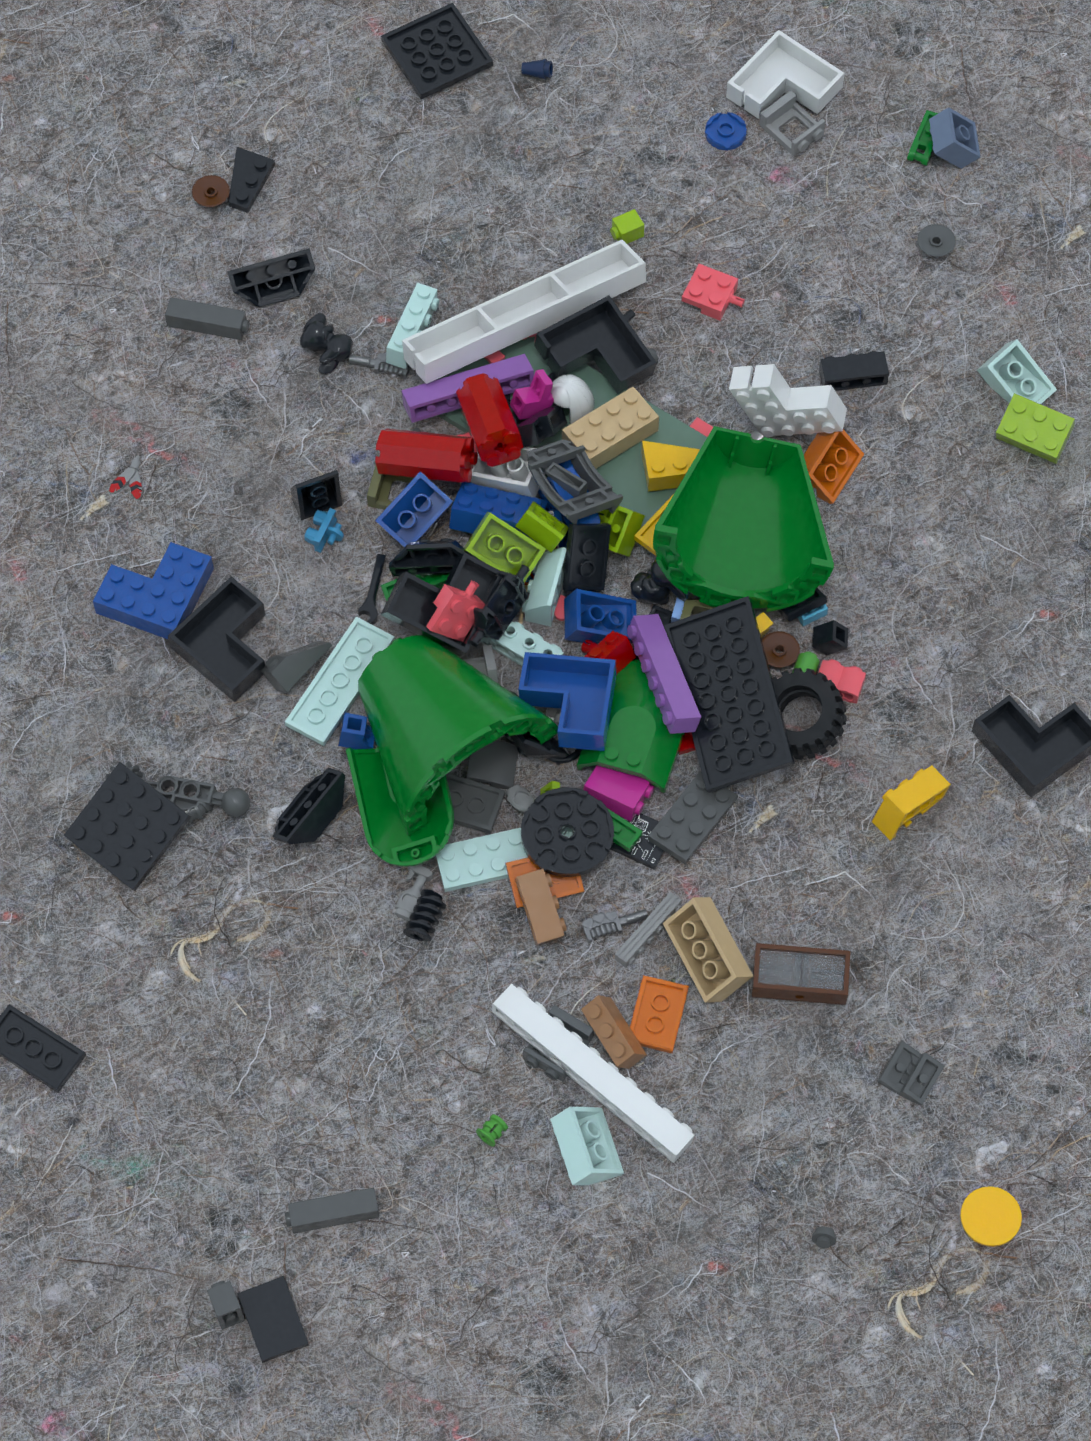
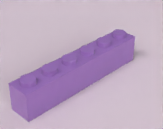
(441, 396)
(664, 674)

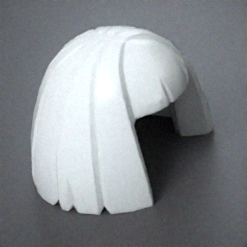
(574, 394)

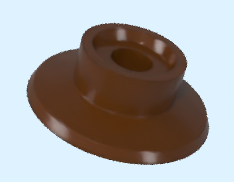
(210, 184)
(784, 642)

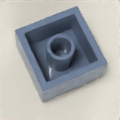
(954, 138)

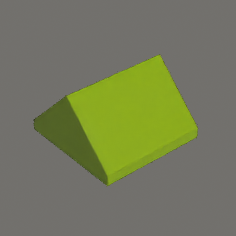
(542, 526)

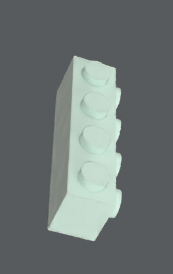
(413, 320)
(518, 640)

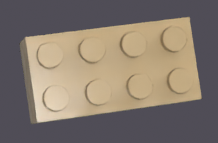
(613, 427)
(707, 949)

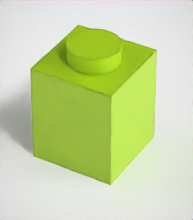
(627, 227)

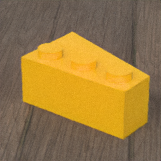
(666, 464)
(910, 799)

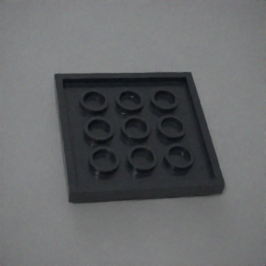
(437, 50)
(127, 826)

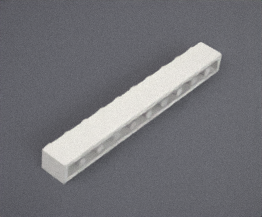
(593, 1073)

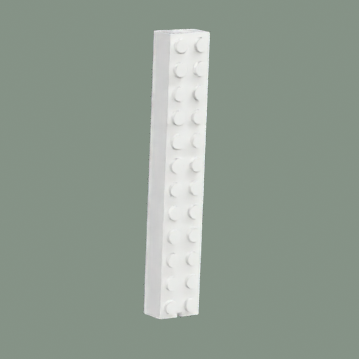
(523, 311)

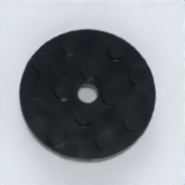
(563, 809)

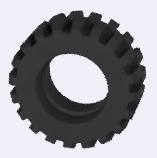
(832, 716)

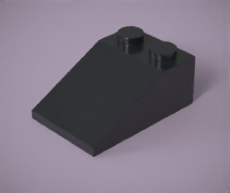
(317, 494)

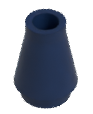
(539, 68)

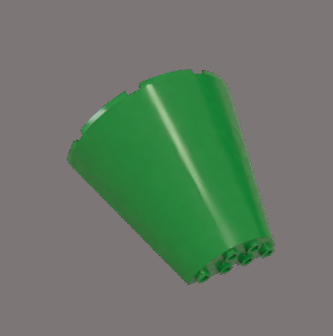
(744, 525)
(432, 715)

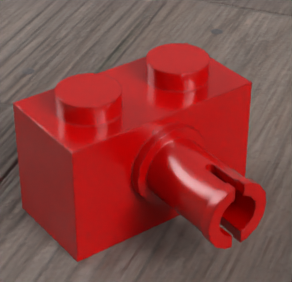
(614, 647)

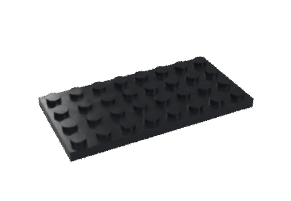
(735, 694)

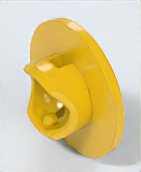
(991, 1216)

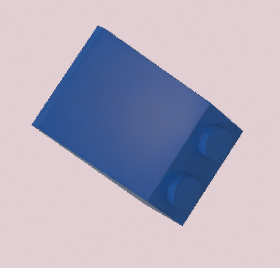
(596, 615)

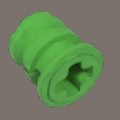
(484, 1133)

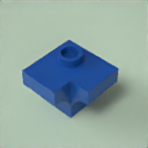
(356, 732)

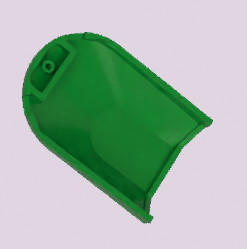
(636, 733)
(382, 818)

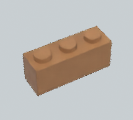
(540, 906)
(613, 1032)

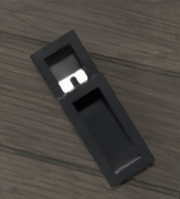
(542, 425)

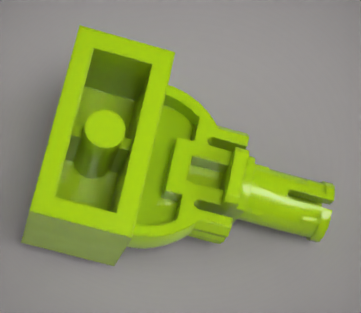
(624, 526)

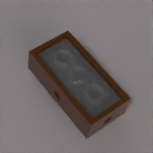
(801, 974)

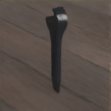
(369, 606)

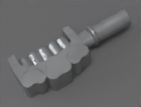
(379, 364)
(604, 923)

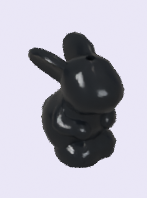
(320, 337)
(654, 586)

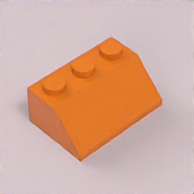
(831, 463)

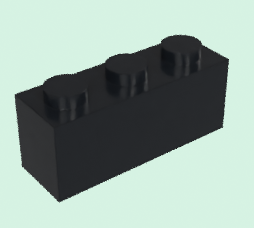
(854, 371)

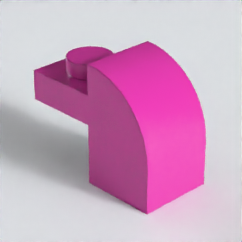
(533, 399)

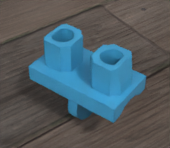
(328, 531)

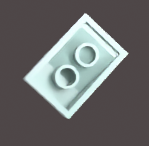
(1015, 371)

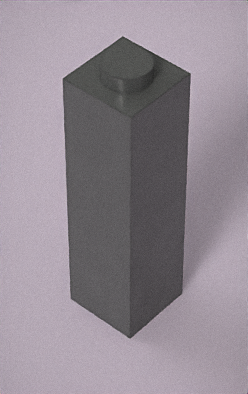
(206, 318)
(332, 1210)

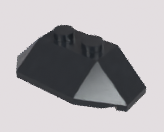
(273, 278)
(427, 557)
(531, 746)
(312, 809)

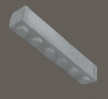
(647, 930)

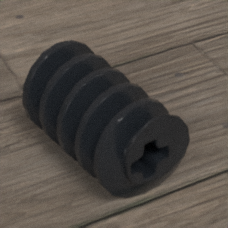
(424, 915)

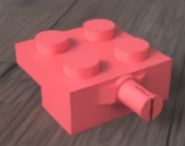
(712, 291)
(455, 611)

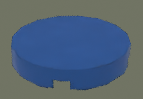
(725, 131)

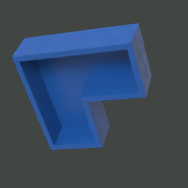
(160, 601)
(579, 688)

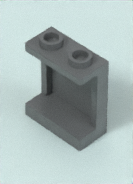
(537, 1059)

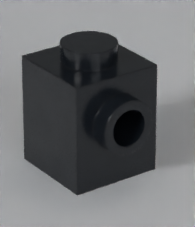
(830, 637)

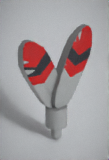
(129, 476)

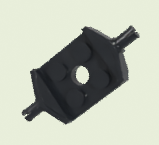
(501, 607)

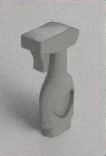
(519, 798)
(409, 897)

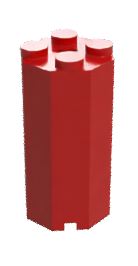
(489, 420)
(433, 454)

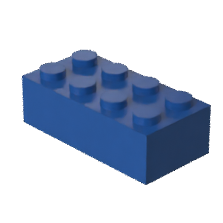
(475, 500)

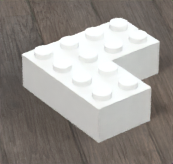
(784, 67)
(785, 410)

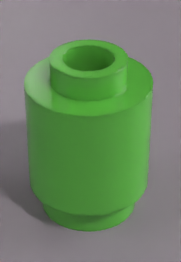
(807, 660)

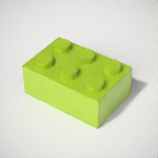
(1035, 428)
(503, 546)

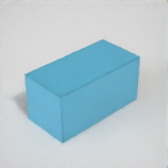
(813, 615)

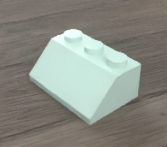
(545, 587)
(586, 1145)

